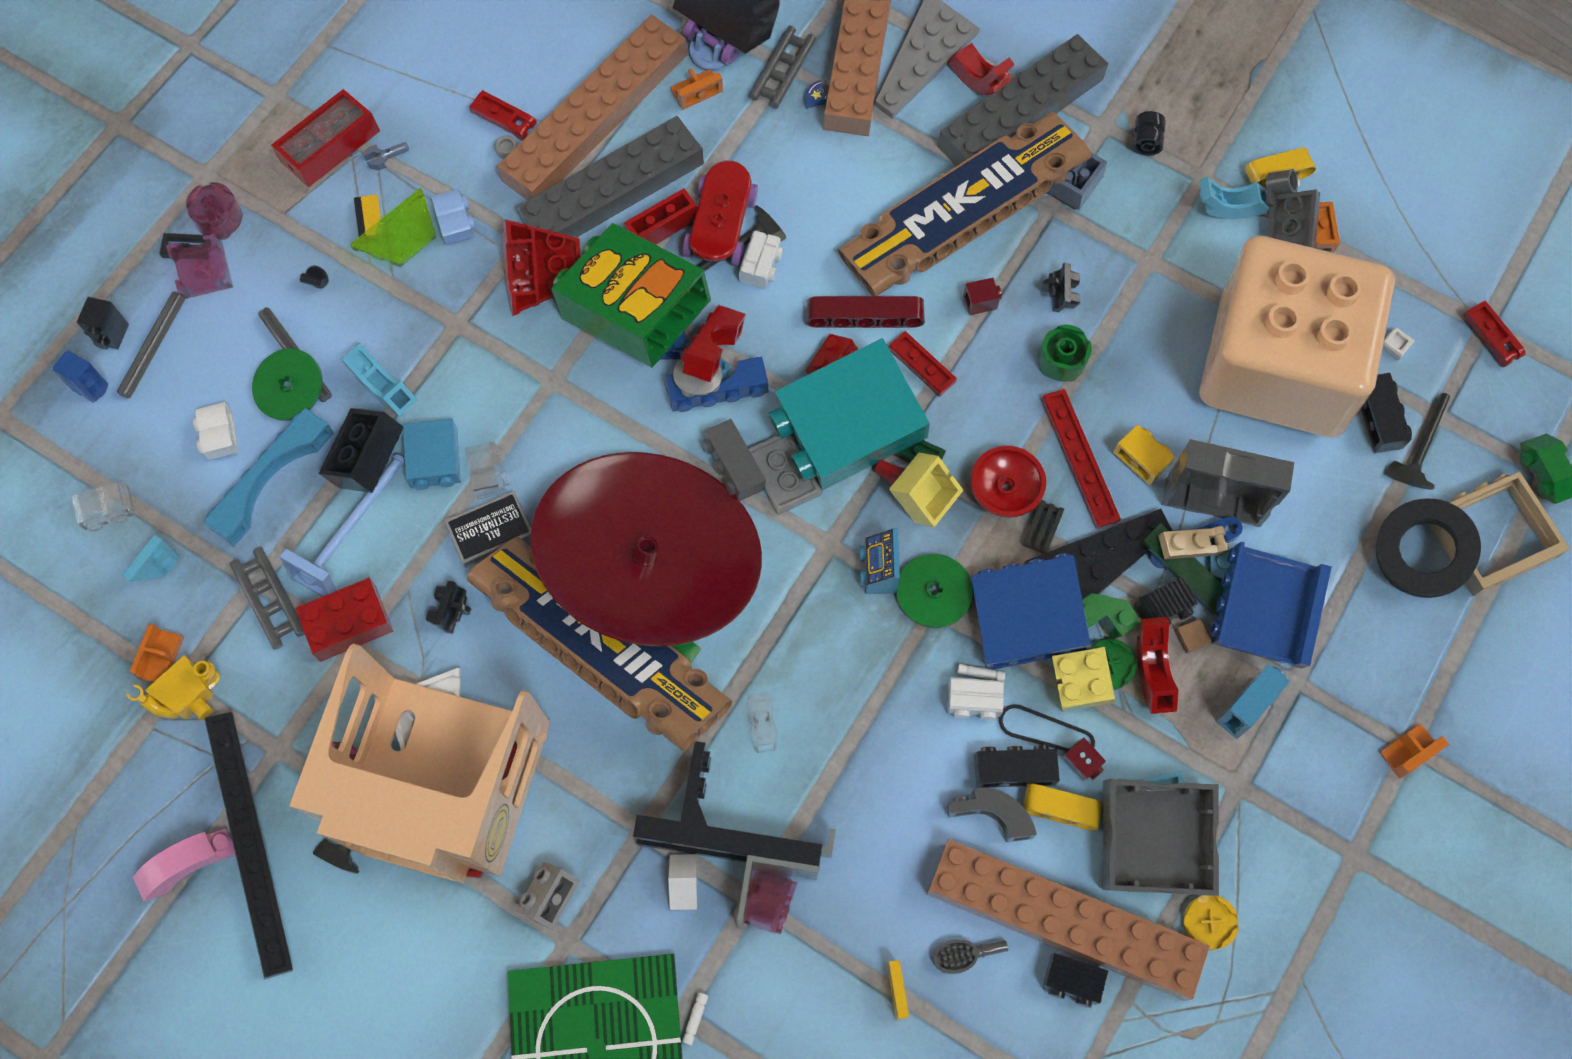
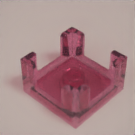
(200, 267)

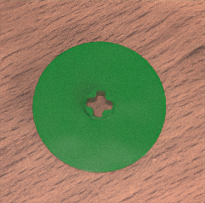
(292, 367)
(945, 607)

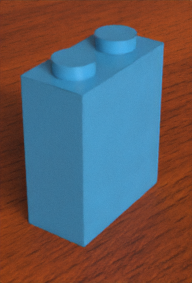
(431, 454)
(1253, 701)

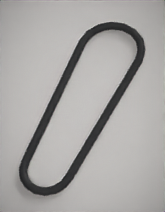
(1045, 717)

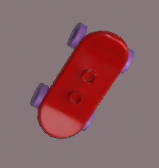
(720, 213)

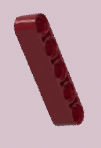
(865, 312)

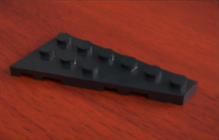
(1110, 552)

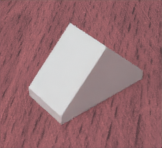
(683, 882)

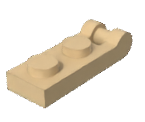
(1193, 543)

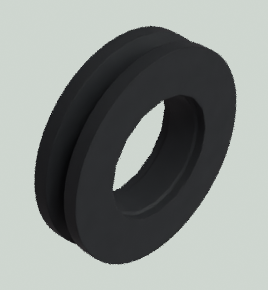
(1434, 512)

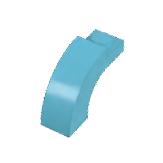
(1233, 202)
(378, 381)

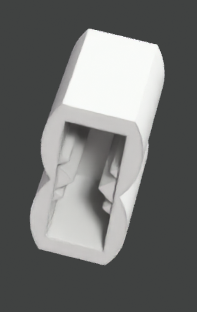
(215, 431)

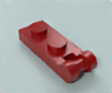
(502, 114)
(1494, 333)

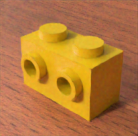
(1144, 454)

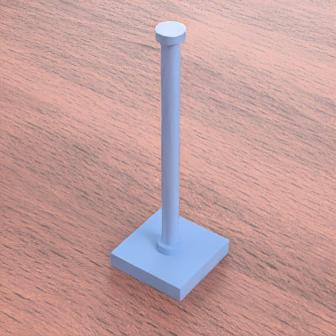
(311, 574)

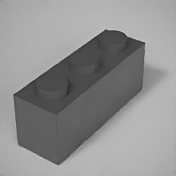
(733, 460)

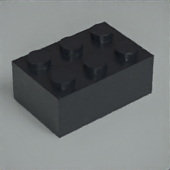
(361, 450)

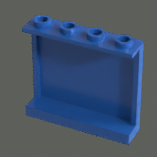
(1270, 606)
(1031, 611)

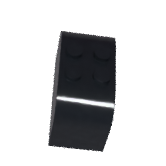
(737, 22)

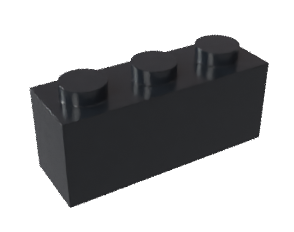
(1386, 417)
(1016, 767)

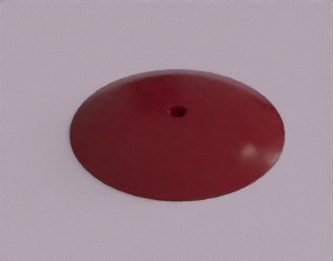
(696, 541)

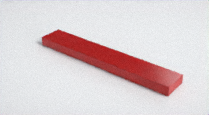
(1080, 459)

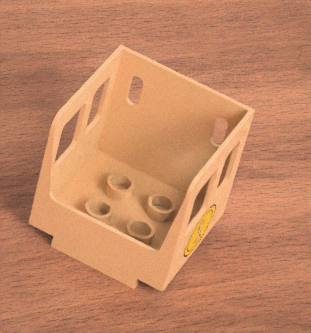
(441, 796)

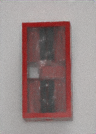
(325, 137)

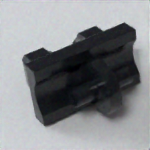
(1059, 287)
(451, 607)

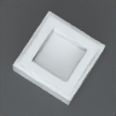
(1397, 343)

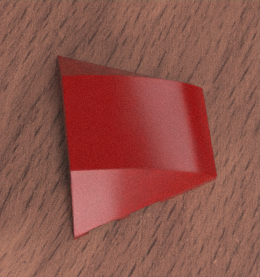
(533, 262)

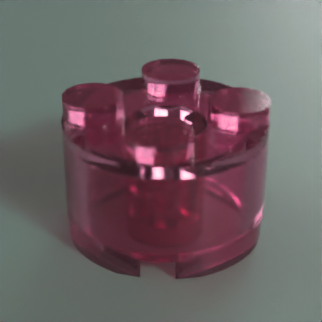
(214, 210)
(770, 902)

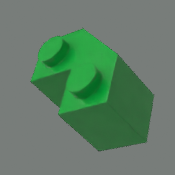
(1548, 459)
(1112, 613)

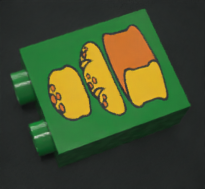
(631, 294)

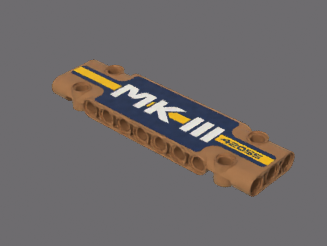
(964, 203)
(633, 677)

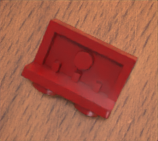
(832, 349)

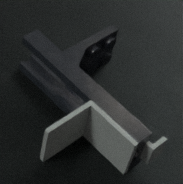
(756, 850)

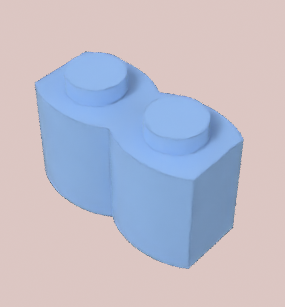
(452, 216)

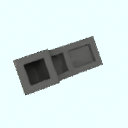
(999, 806)

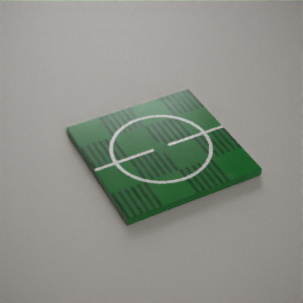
(596, 1010)

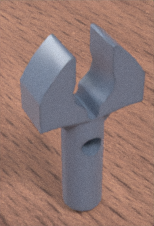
(383, 155)

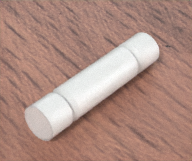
(981, 672)
(694, 1019)

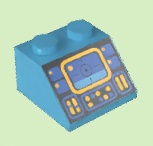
(881, 562)

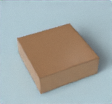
(1193, 636)

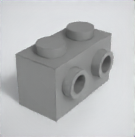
(548, 895)

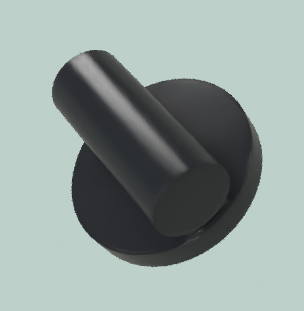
(315, 276)

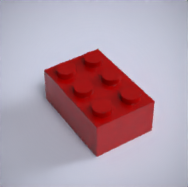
(344, 619)

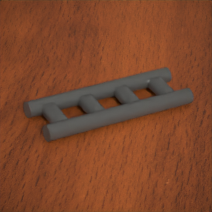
(786, 79)
(263, 613)

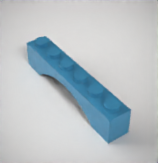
(234, 513)

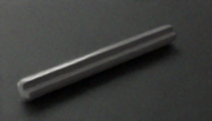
(285, 341)
(150, 345)

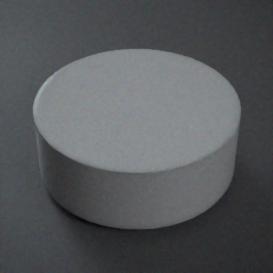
(505, 145)

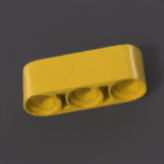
(1295, 159)
(1062, 807)

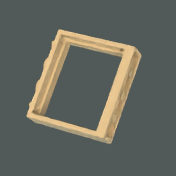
(1533, 513)

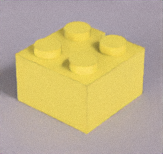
(926, 489)
(1084, 679)

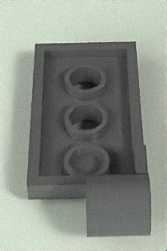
(1291, 207)

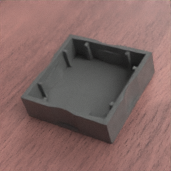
(1227, 482)
(1160, 837)

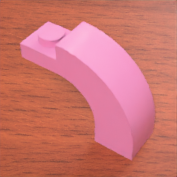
(177, 861)

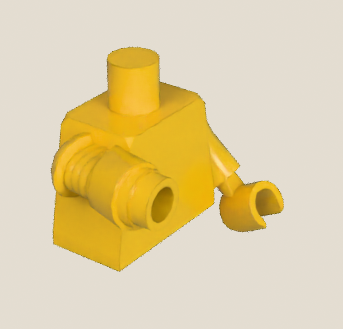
(181, 690)

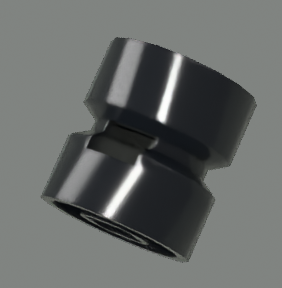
(1149, 133)

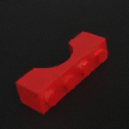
(704, 355)

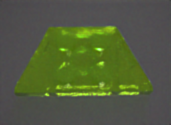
(400, 232)

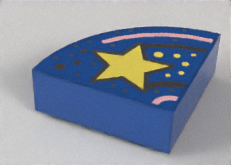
(816, 95)

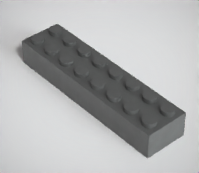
(1025, 99)
(615, 181)

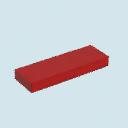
(922, 363)

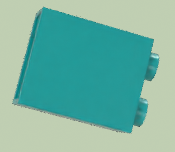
(849, 415)

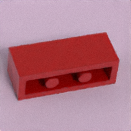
(664, 218)

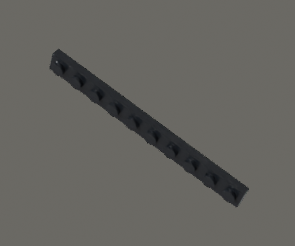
(248, 846)

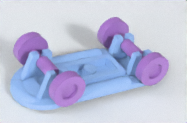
(707, 49)

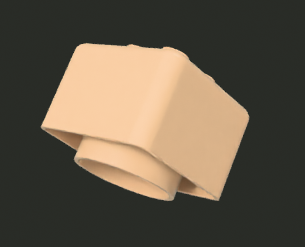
(1298, 336)

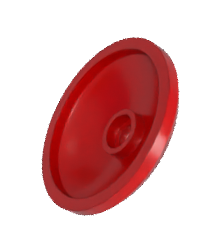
(1012, 468)

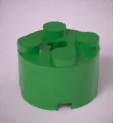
(1064, 353)

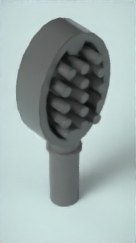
(961, 955)

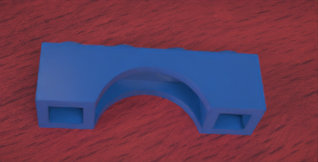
(747, 381)

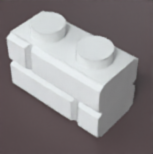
(760, 259)
(975, 698)

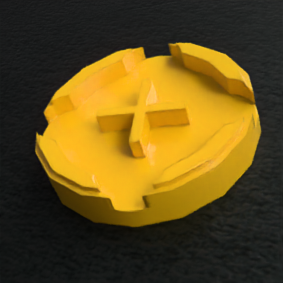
(1211, 921)

